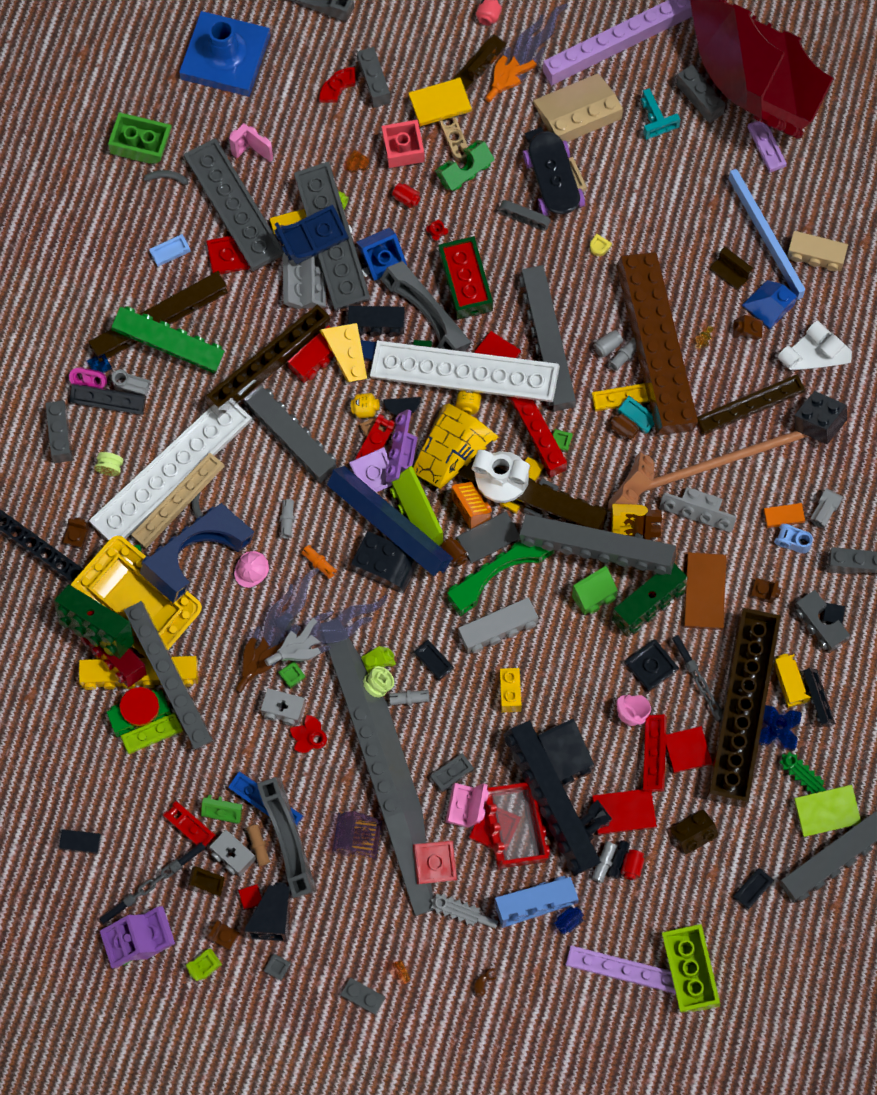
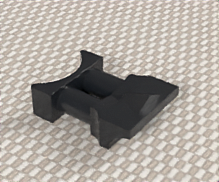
(600, 816)

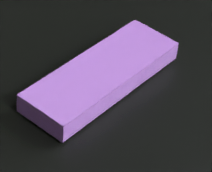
(767, 146)

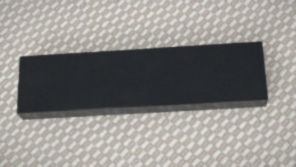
(107, 398)

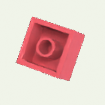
(403, 144)

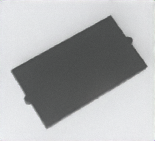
(489, 537)

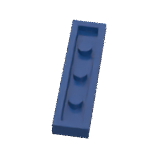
(250, 792)

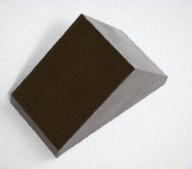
(205, 882)

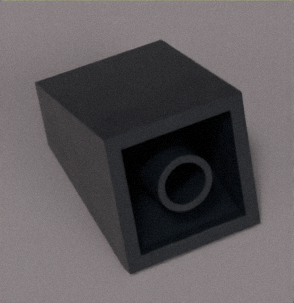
(567, 751)
(272, 915)

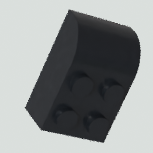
(384, 562)

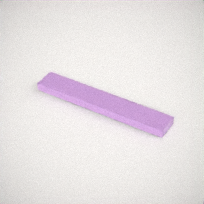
(620, 969)

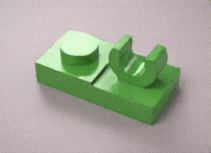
(221, 810)

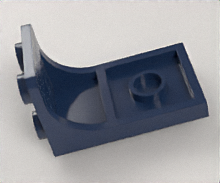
(311, 234)

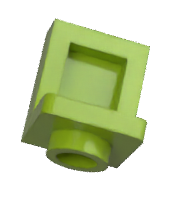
(378, 657)
(203, 965)

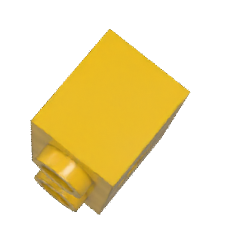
(510, 690)

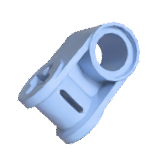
(792, 538)

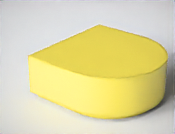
(599, 246)

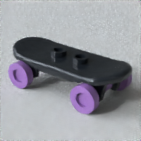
(553, 173)

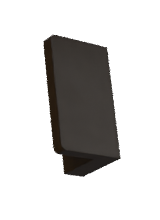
(732, 269)

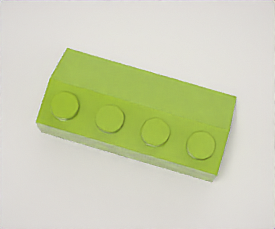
(415, 504)
(691, 969)

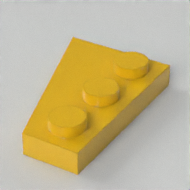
(347, 349)

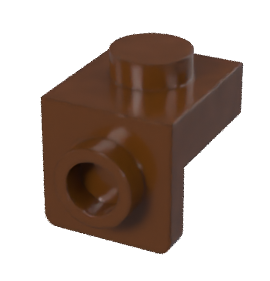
(748, 327)

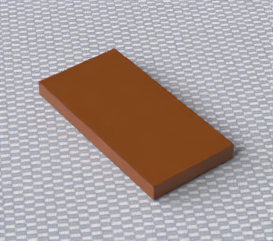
(705, 591)

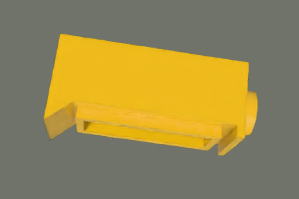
(790, 680)

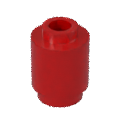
(406, 195)
(632, 864)

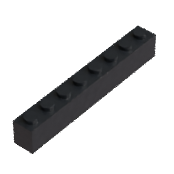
(551, 798)

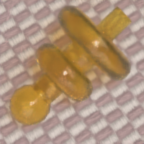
(702, 340)

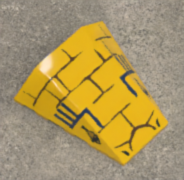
(451, 445)

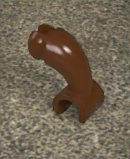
(480, 982)

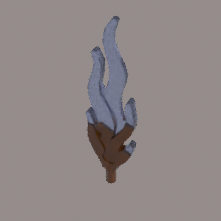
(274, 633)

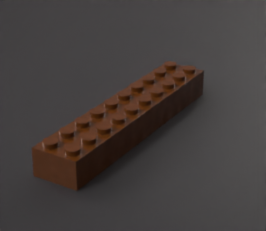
(656, 343)

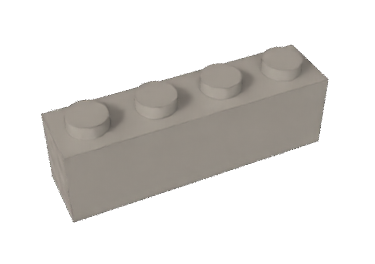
(498, 625)

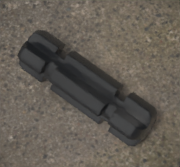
(618, 860)

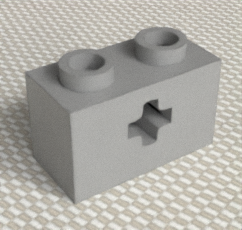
(275, 699)
(243, 857)

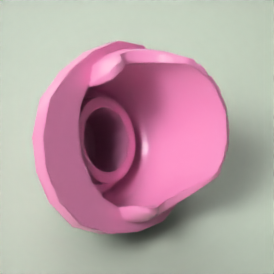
(251, 569)
(633, 709)

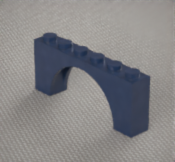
(217, 526)

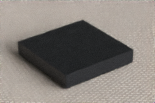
(651, 665)

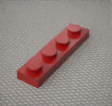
(654, 753)

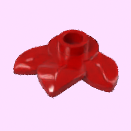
(306, 734)

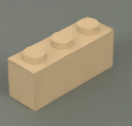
(817, 251)

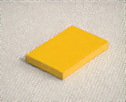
(440, 102)

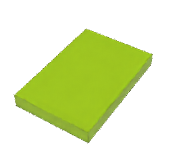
(827, 810)

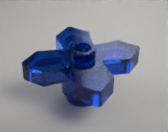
(786, 722)

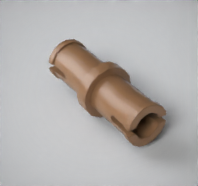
(258, 845)

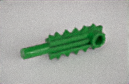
(802, 773)

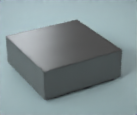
(277, 967)

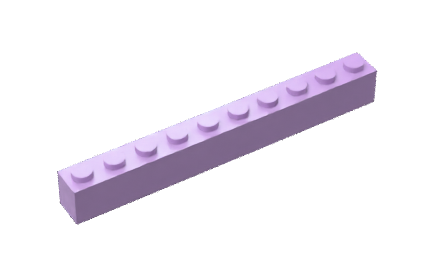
(616, 39)

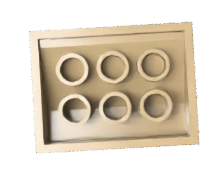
(579, 108)

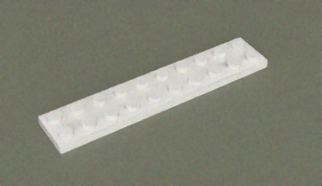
(465, 371)
(157, 481)

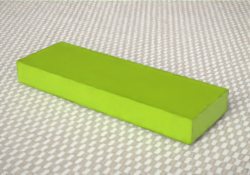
(151, 733)

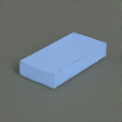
(170, 250)

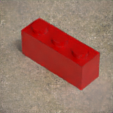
(311, 358)

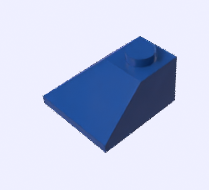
(770, 302)

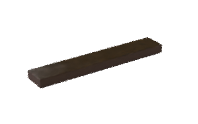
(750, 404)

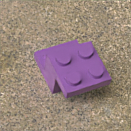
(137, 937)

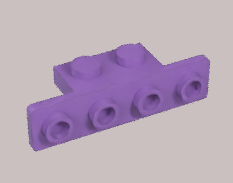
(402, 448)

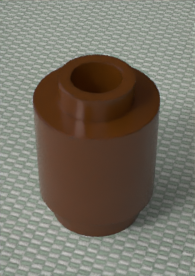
(624, 426)
(455, 550)

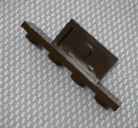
(480, 61)

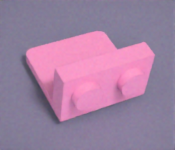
(249, 137)
(467, 805)

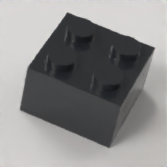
(820, 417)

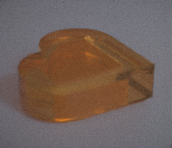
(357, 162)
(401, 971)

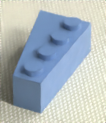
(535, 901)

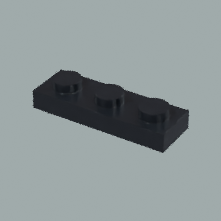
(818, 697)

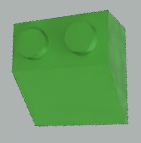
(594, 591)

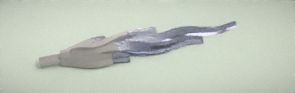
(316, 633)

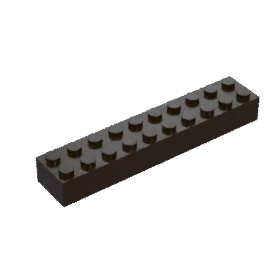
(743, 707)

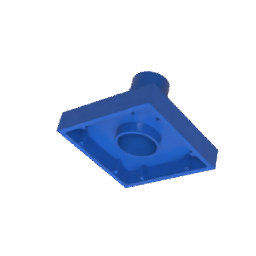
(225, 53)

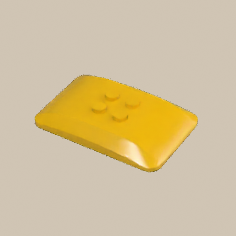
(116, 583)

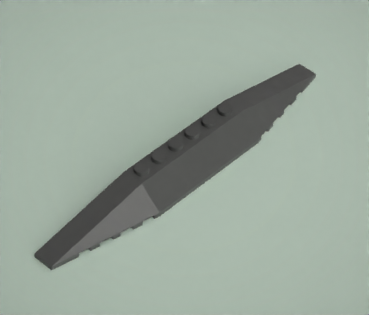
(386, 768)

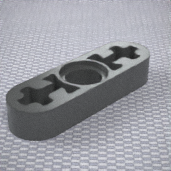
(524, 215)

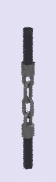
(692, 667)
(175, 866)

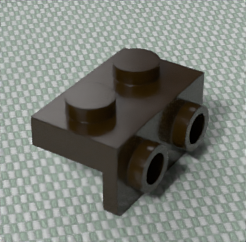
(694, 831)

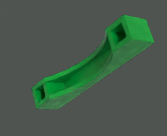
(466, 595)

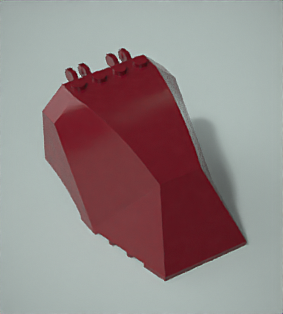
(759, 66)

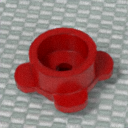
(437, 225)

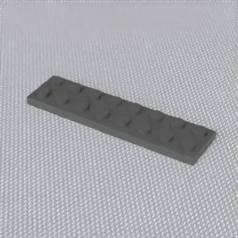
(234, 204)
(341, 261)

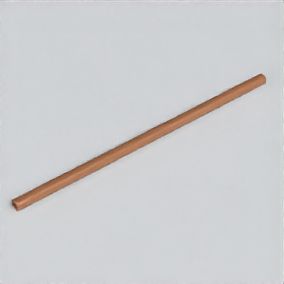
(725, 459)

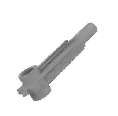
(462, 911)

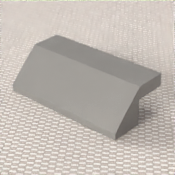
(304, 283)

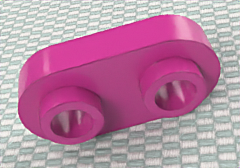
(88, 377)

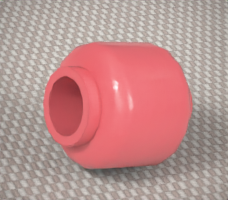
(488, 12)

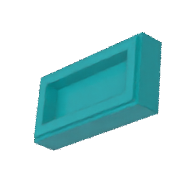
(637, 413)

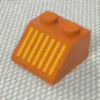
(470, 504)

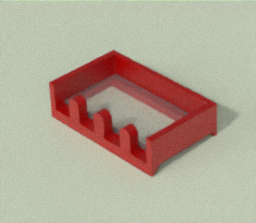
(516, 826)

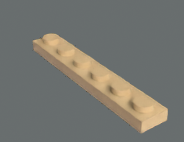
(177, 500)

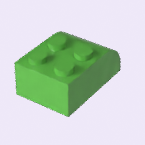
(139, 138)

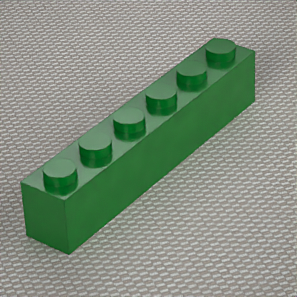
(168, 340)

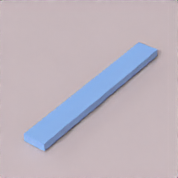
(766, 234)

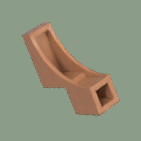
(636, 482)

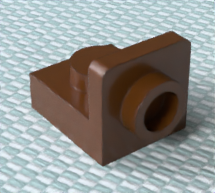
(76, 533)
(765, 590)
(222, 935)

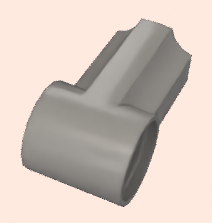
(131, 384)
(827, 505)

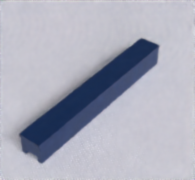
(389, 521)

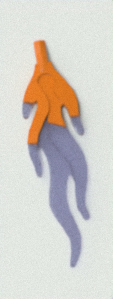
(510, 75)

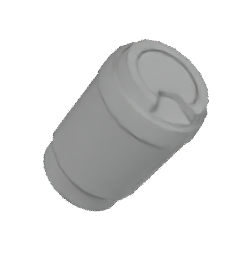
(608, 343)

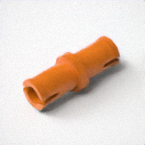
(319, 561)

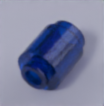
(569, 920)

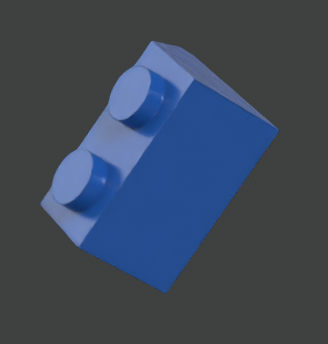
(380, 252)

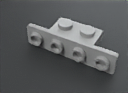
(700, 508)

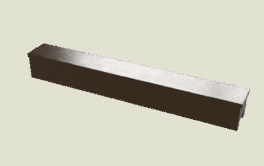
(168, 310)

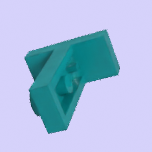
(658, 124)

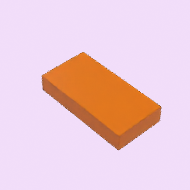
(785, 514)

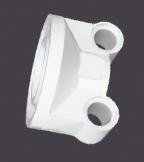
(497, 486)

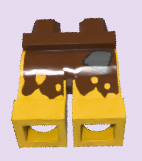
(636, 521)

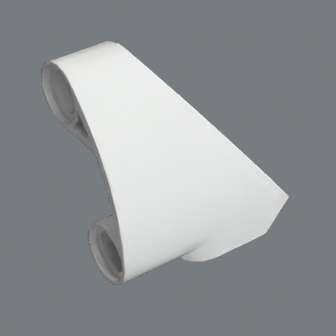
(816, 350)

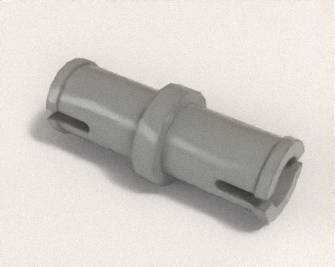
(624, 354)
(287, 518)
(409, 697)
(605, 858)

